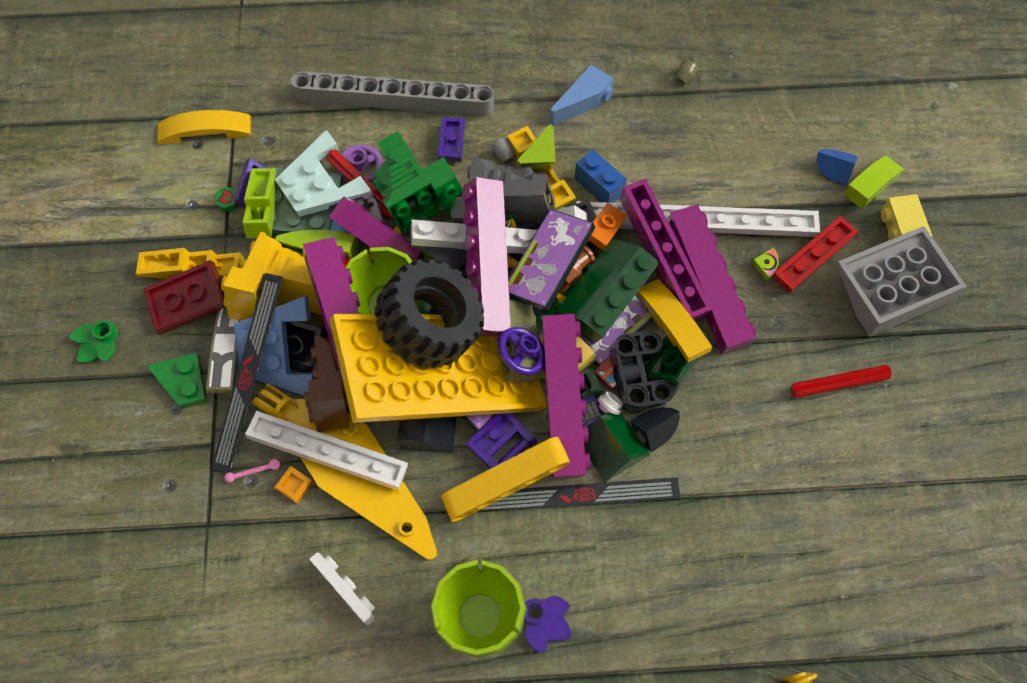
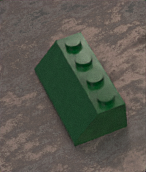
(608, 288)

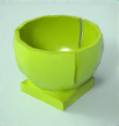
(372, 277)
(478, 609)

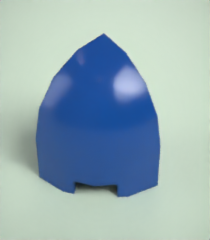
(836, 165)

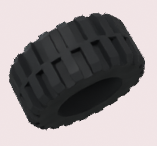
(413, 334)

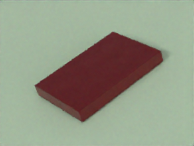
(184, 297)

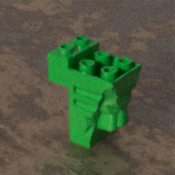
(410, 190)

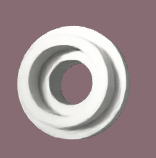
(610, 403)

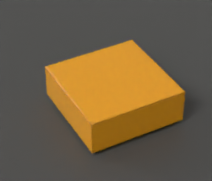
(293, 484)

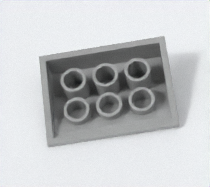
(899, 280)

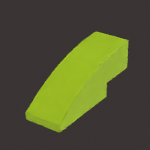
(873, 181)
(260, 202)
(296, 239)

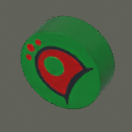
(225, 199)

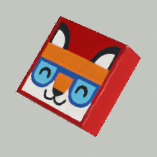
(605, 374)

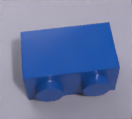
(599, 177)

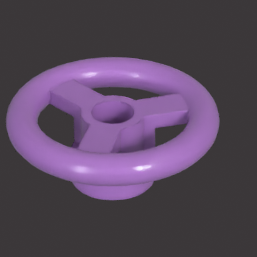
(358, 158)

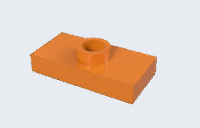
(606, 225)

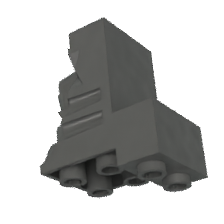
(523, 191)

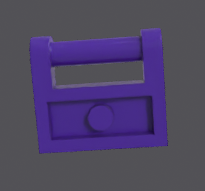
(496, 435)

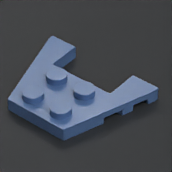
(275, 363)

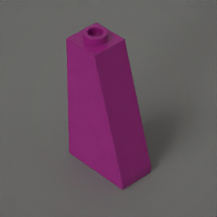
(371, 229)

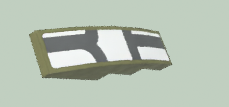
(223, 355)

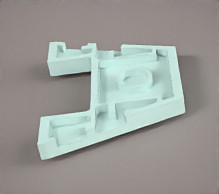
(310, 186)

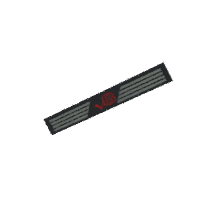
(247, 373)
(588, 494)

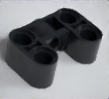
(630, 372)

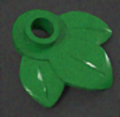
(93, 342)

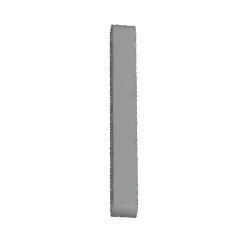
(393, 93)

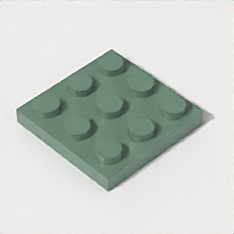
(288, 221)

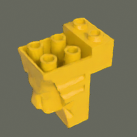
(267, 256)

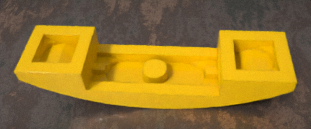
(203, 123)
(520, 142)

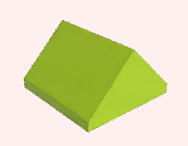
(540, 153)

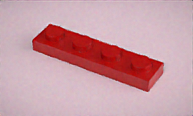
(815, 254)

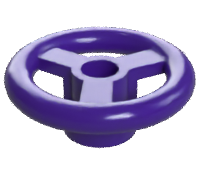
(524, 347)

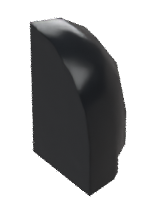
(656, 426)

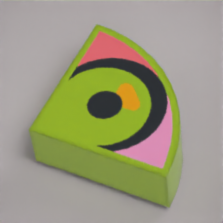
(767, 263)

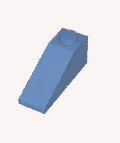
(584, 95)

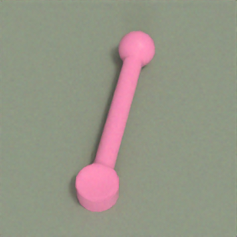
(273, 465)

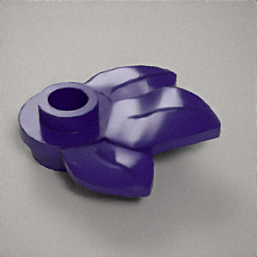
(549, 624)

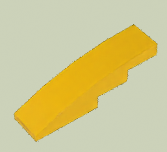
(170, 262)
(674, 320)

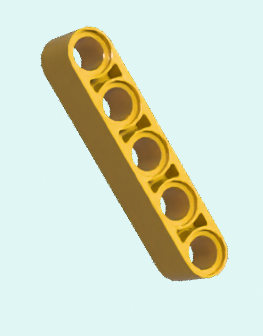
(505, 479)

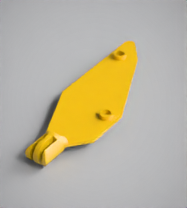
(376, 503)

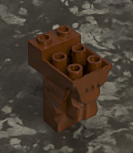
(326, 393)

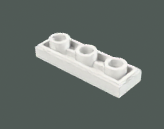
(344, 587)

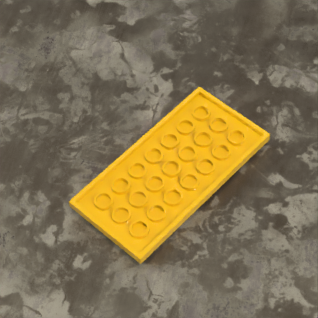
(389, 388)

